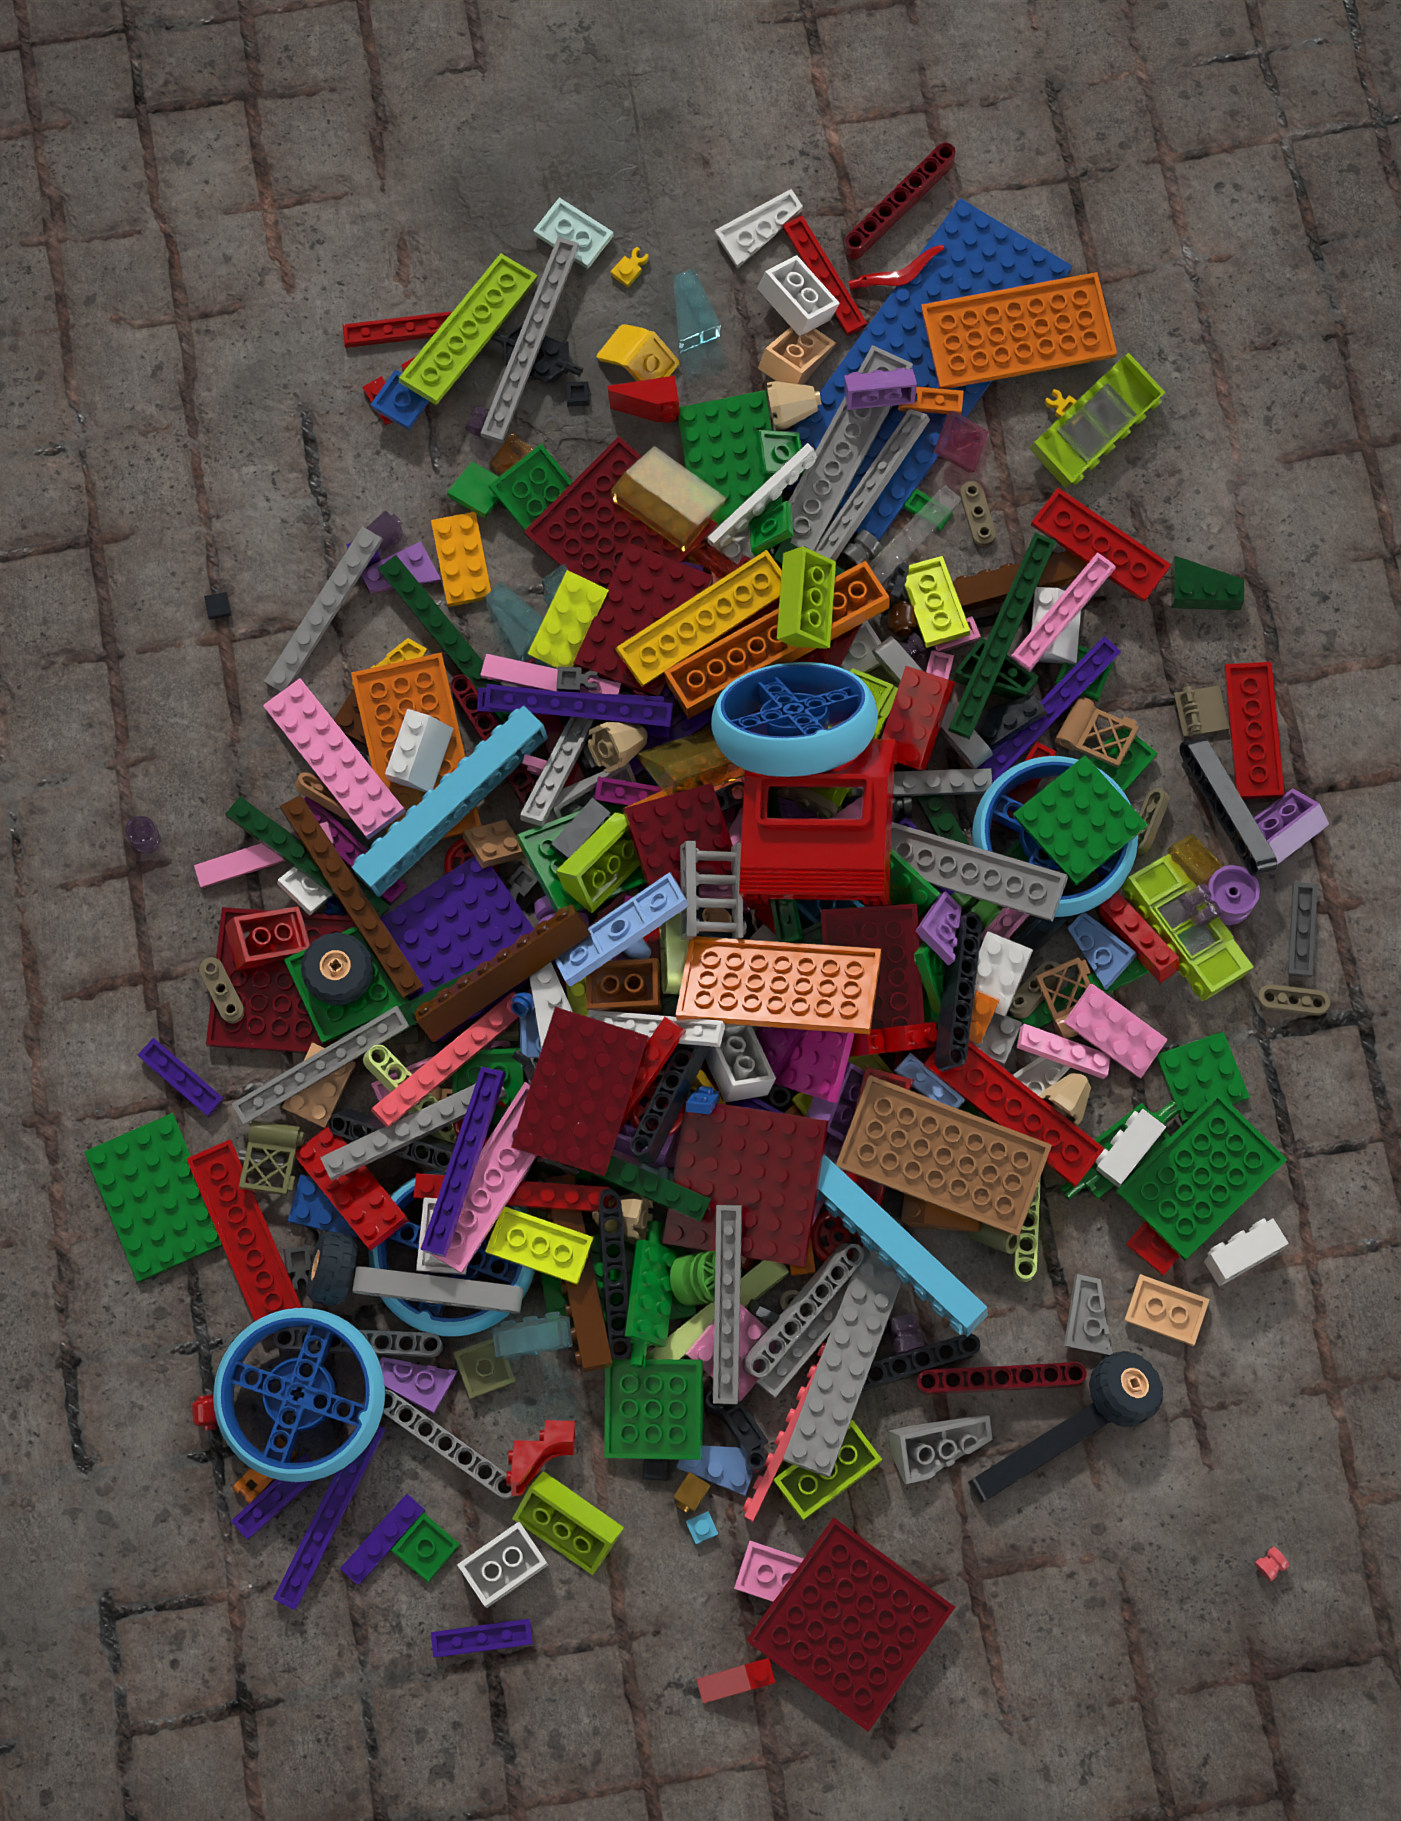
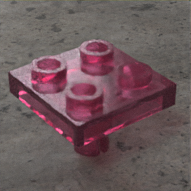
(961, 441)

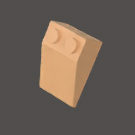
(795, 357)

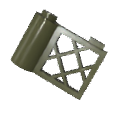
(275, 1139)
(996, 1238)

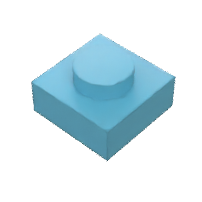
(702, 1527)

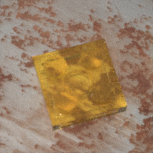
(1194, 859)

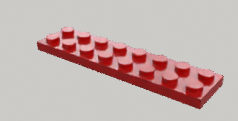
(1017, 1107)
(243, 1231)

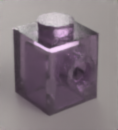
(388, 528)

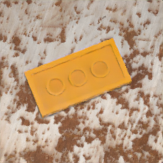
(461, 559)

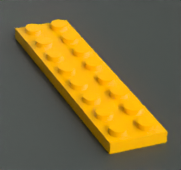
(702, 619)

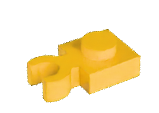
(628, 269)
(1060, 404)

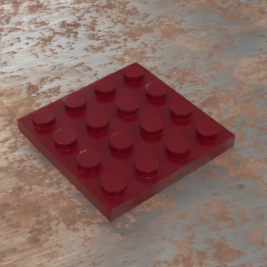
(669, 821)

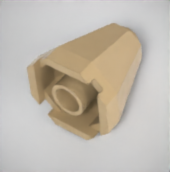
(791, 403)
(616, 743)
(1069, 1096)
(634, 1217)

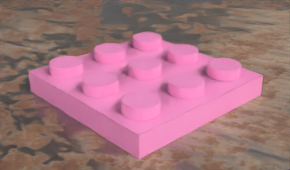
(750, 1332)

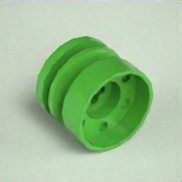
(694, 1278)

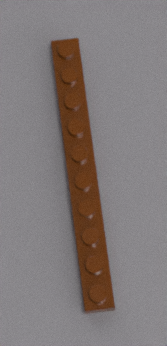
(351, 897)

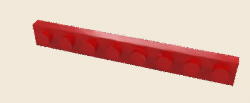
(528, 1194)

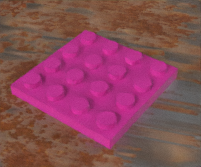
(818, 1064)

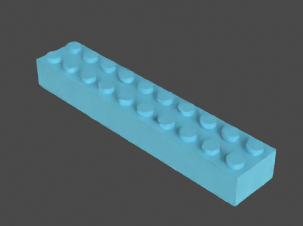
(449, 801)
(899, 1250)

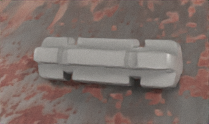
(257, 1157)

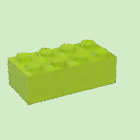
(811, 1491)

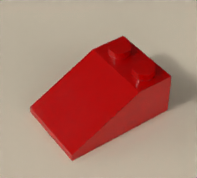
(648, 399)
(266, 937)

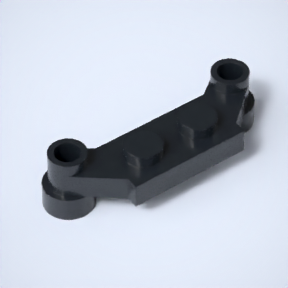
(744, 1431)

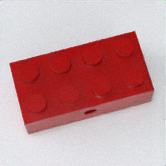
(917, 715)

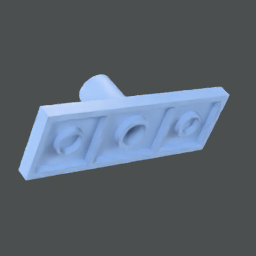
(623, 930)

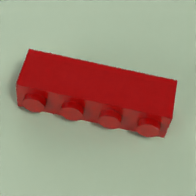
(1140, 937)

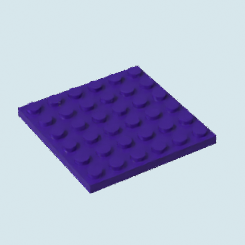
(457, 928)

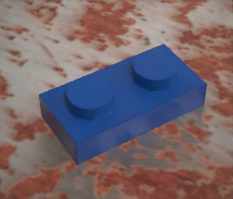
(703, 1100)

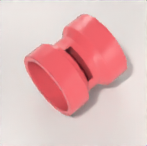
(1270, 1565)

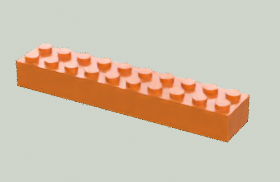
(706, 674)

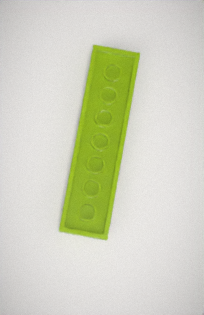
(468, 329)

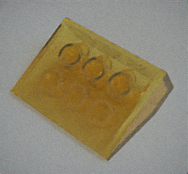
(667, 498)
(689, 763)

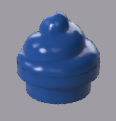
(522, 1004)

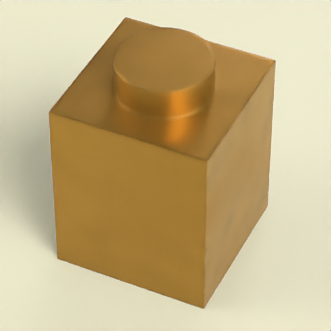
(691, 1493)

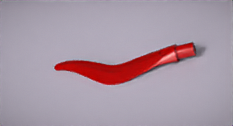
(899, 277)

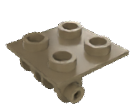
(1201, 710)

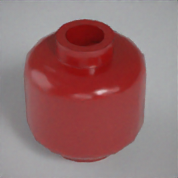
(204, 1413)

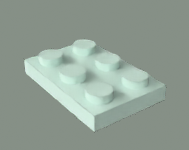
(572, 224)

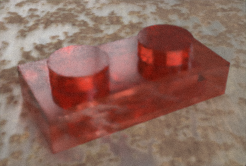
(713, 559)

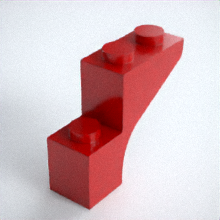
(894, 1039)
(530, 1456)

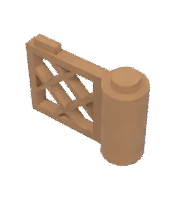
(1078, 730)
(1059, 1017)

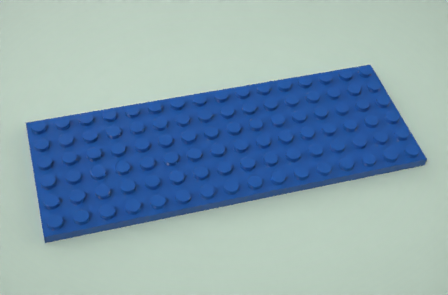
(976, 259)

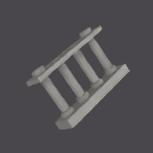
(690, 879)

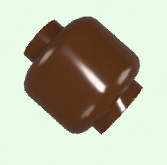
(902, 619)

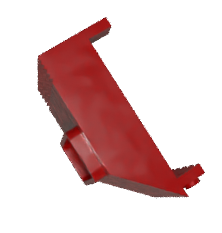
(821, 855)

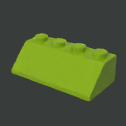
(806, 599)
(600, 864)
(567, 1522)

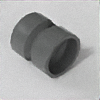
(864, 547)

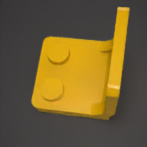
(639, 353)

